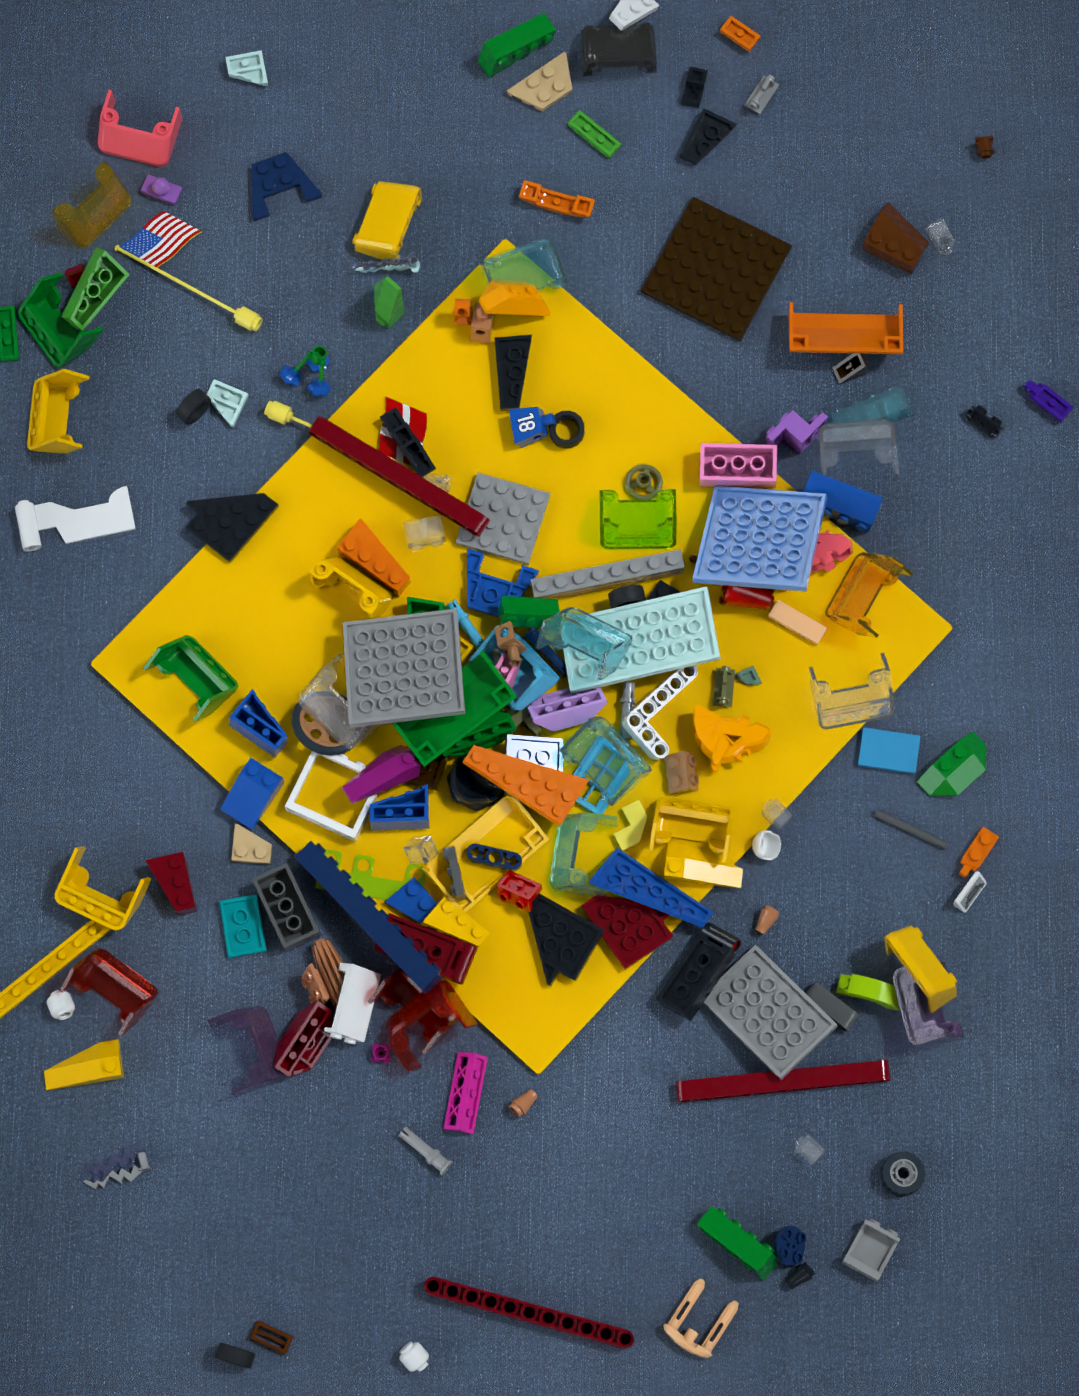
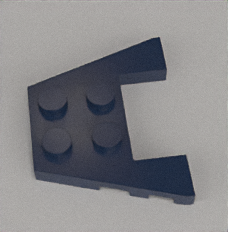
(276, 176)

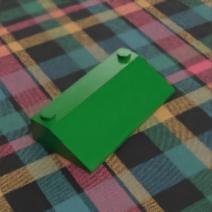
(484, 696)

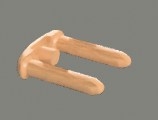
(687, 1341)

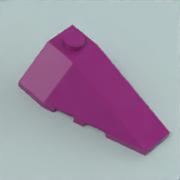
(385, 772)

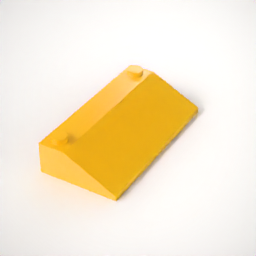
(503, 827)

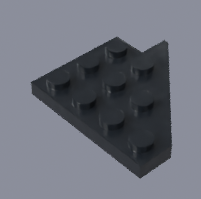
(230, 522)

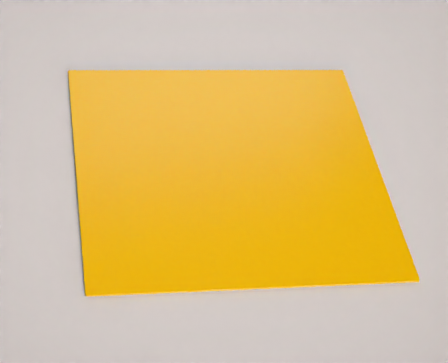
(280, 630)

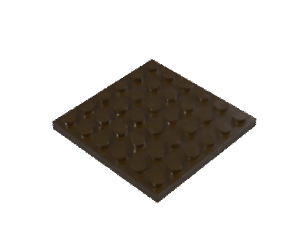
(716, 269)

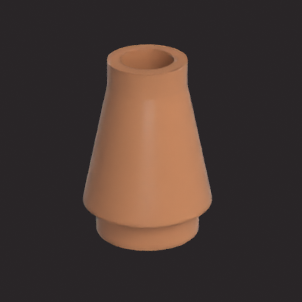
(766, 919)
(523, 1103)

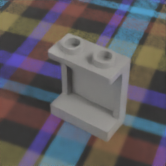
(871, 1249)

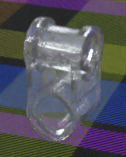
(939, 234)

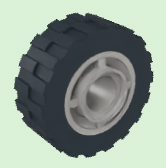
(911, 1165)

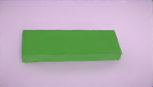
(594, 134)

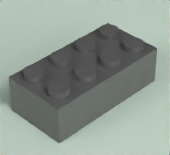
(286, 907)

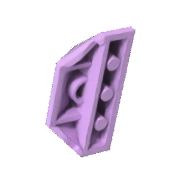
(566, 709)

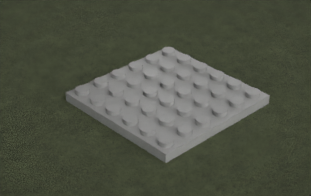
(403, 668)

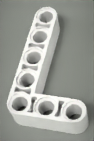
(655, 705)

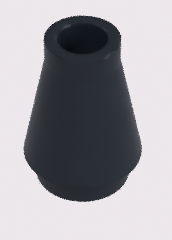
(800, 1275)

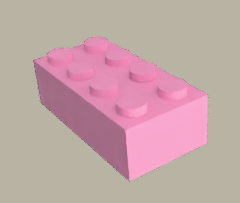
(738, 465)

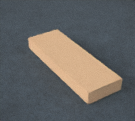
(797, 622)

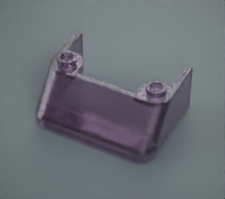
(264, 1041)

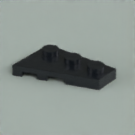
(706, 136)

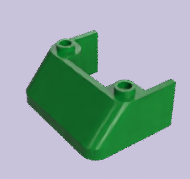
(48, 326)
(197, 670)

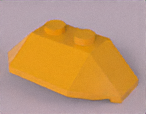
(512, 299)

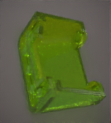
(638, 522)

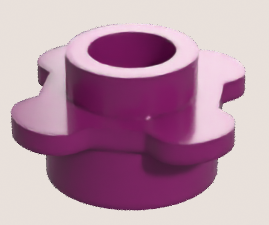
(380, 1048)

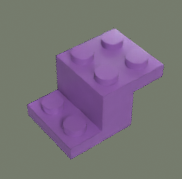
(796, 431)

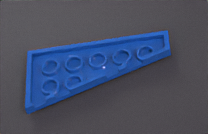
(638, 883)

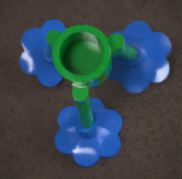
(317, 361)

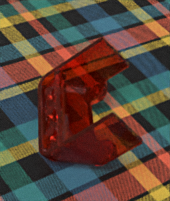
(115, 983)
(401, 989)
(443, 1001)

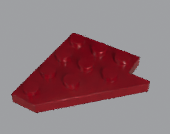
(629, 927)

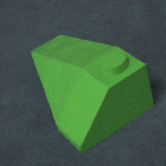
(388, 302)

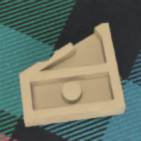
(250, 847)

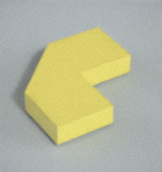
(632, 834)

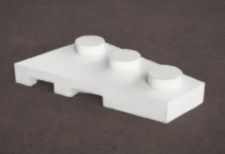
(631, 11)

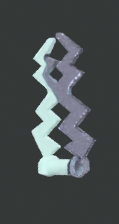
(372, 266)

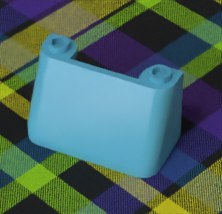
(533, 675)

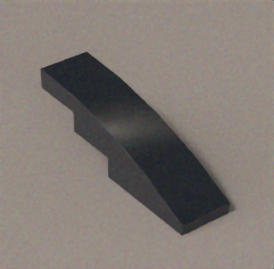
(407, 442)

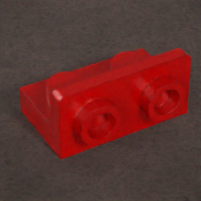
(518, 890)

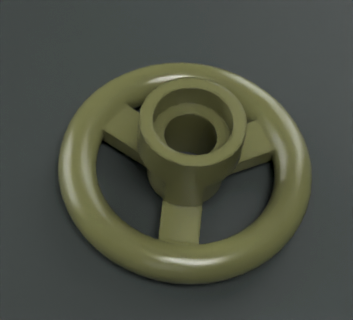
(643, 475)

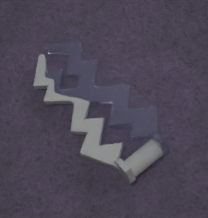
(108, 1169)

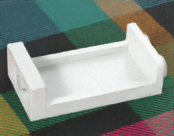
(353, 1006)

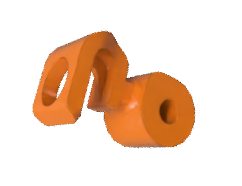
(463, 312)

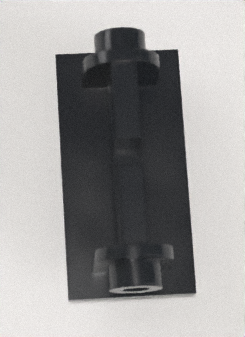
(991, 424)

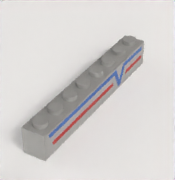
(608, 575)

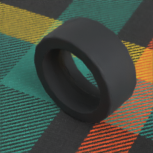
(193, 406)
(567, 443)
(626, 595)
(234, 1355)

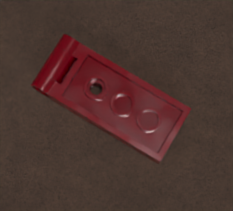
(454, 955)

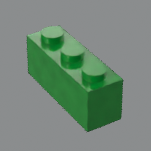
(526, 610)

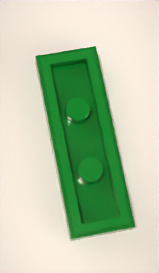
(8, 334)

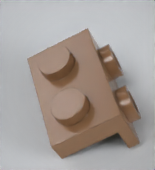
(681, 772)

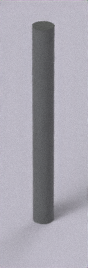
(911, 829)

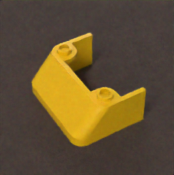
(50, 412)
(692, 822)
(92, 904)
(922, 966)

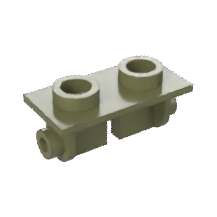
(723, 687)

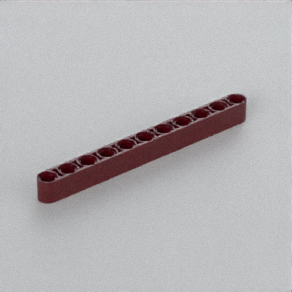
(399, 476)
(795, 1080)
(537, 1319)

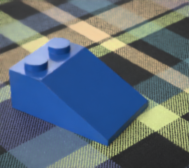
(252, 793)

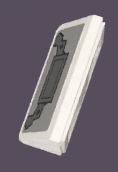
(970, 892)

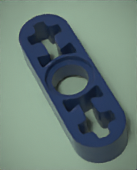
(509, 855)

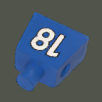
(529, 425)

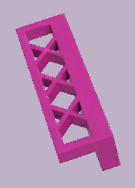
(469, 1092)

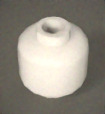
(60, 1005)
(414, 1356)

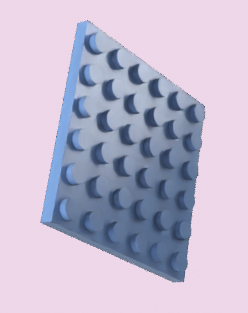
(760, 538)

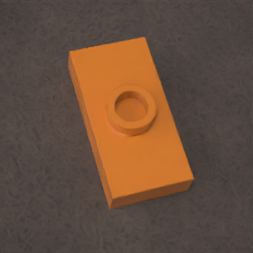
(740, 33)

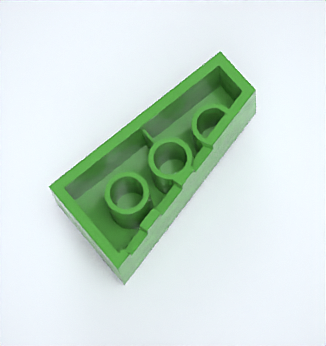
(96, 286)

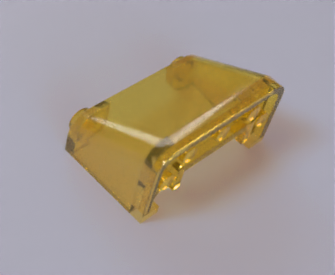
(96, 212)

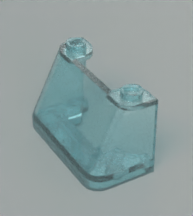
(531, 262)
(606, 759)

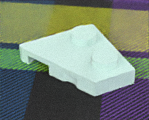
(248, 67)
(227, 400)

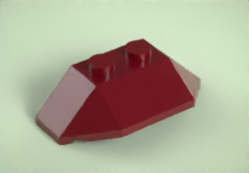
(304, 1040)

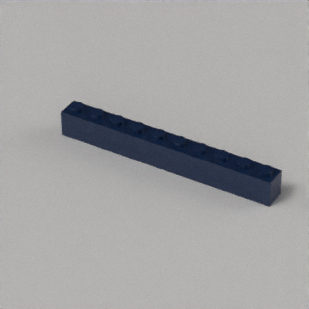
(374, 922)

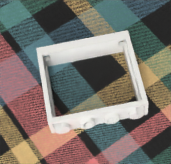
(319, 819)

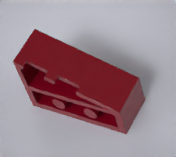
(175, 881)

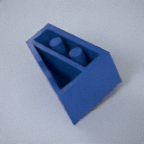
(258, 725)

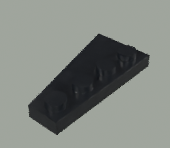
(512, 361)

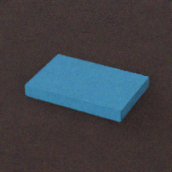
(889, 750)

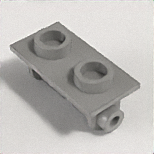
(762, 94)

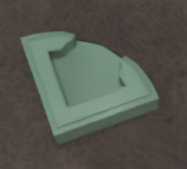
(749, 676)

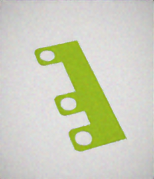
(374, 886)

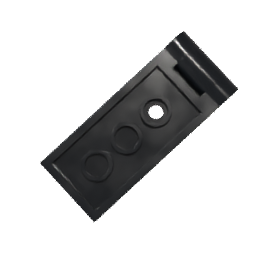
(699, 971)

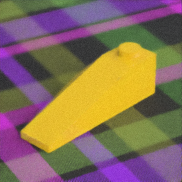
(92, 1065)

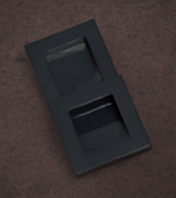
(694, 87)

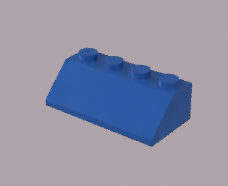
(845, 502)

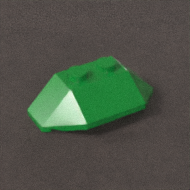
(485, 736)
(956, 768)

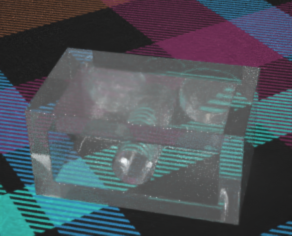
(424, 532)

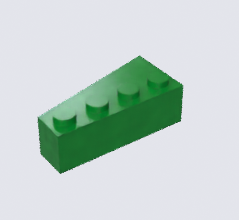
(515, 44)
(738, 1242)

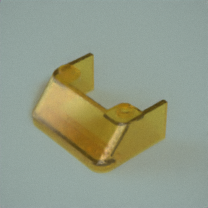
(860, 588)

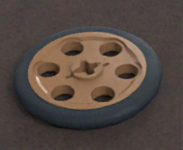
(303, 729)

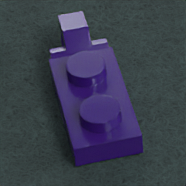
(1048, 400)

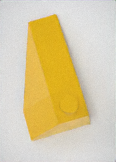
(696, 866)

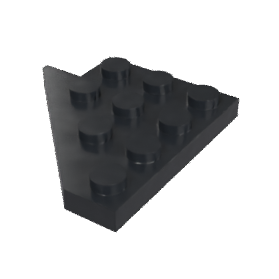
(562, 938)

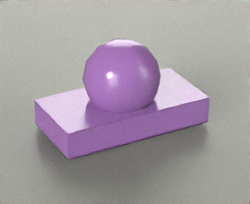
(161, 189)

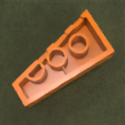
(371, 556)

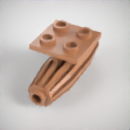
(326, 980)

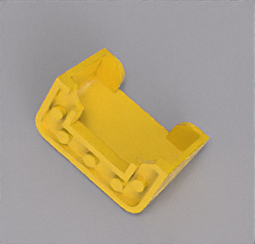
(387, 219)
(374, 596)

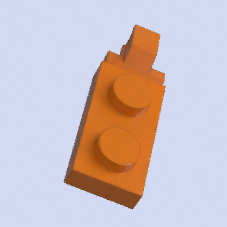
(978, 851)

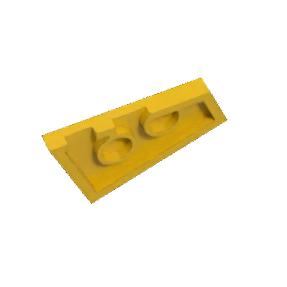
(453, 921)

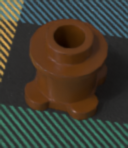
(984, 147)

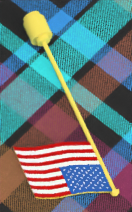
(160, 242)

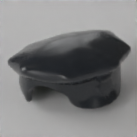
(471, 788)

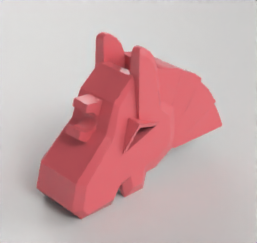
(830, 548)

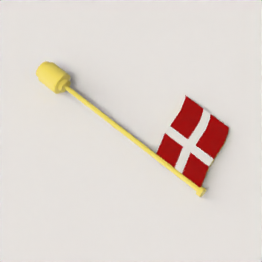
(415, 419)

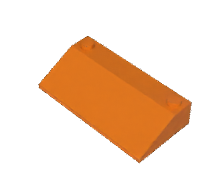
(845, 332)

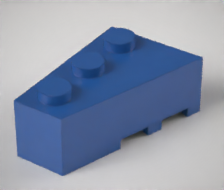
(402, 811)

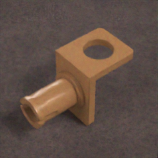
(509, 644)

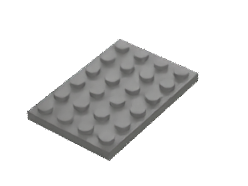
(769, 1012)

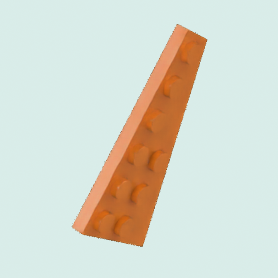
(537, 786)

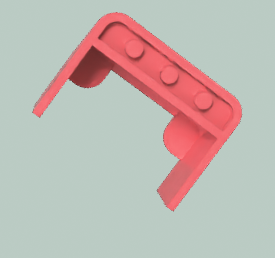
(133, 143)

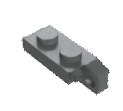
(454, 871)

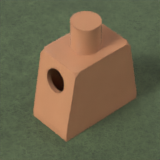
(481, 322)

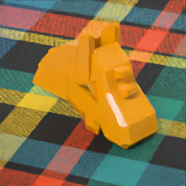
(728, 737)

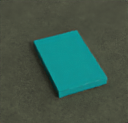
(243, 926)

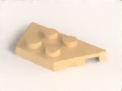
(545, 85)

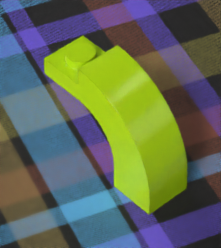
(868, 989)

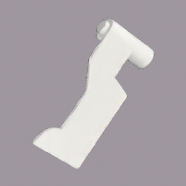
(74, 524)

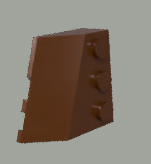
(895, 240)

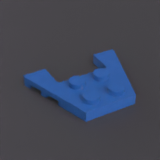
(486, 591)

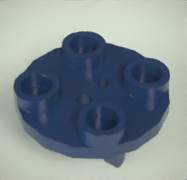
(790, 1245)

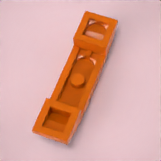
(555, 201)

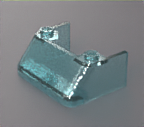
(587, 635)
(563, 874)

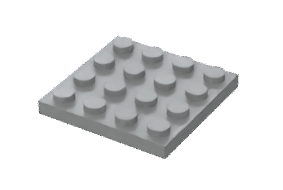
(513, 514)

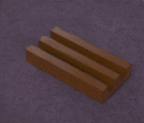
(287, 1344)

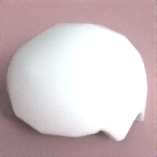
(766, 845)

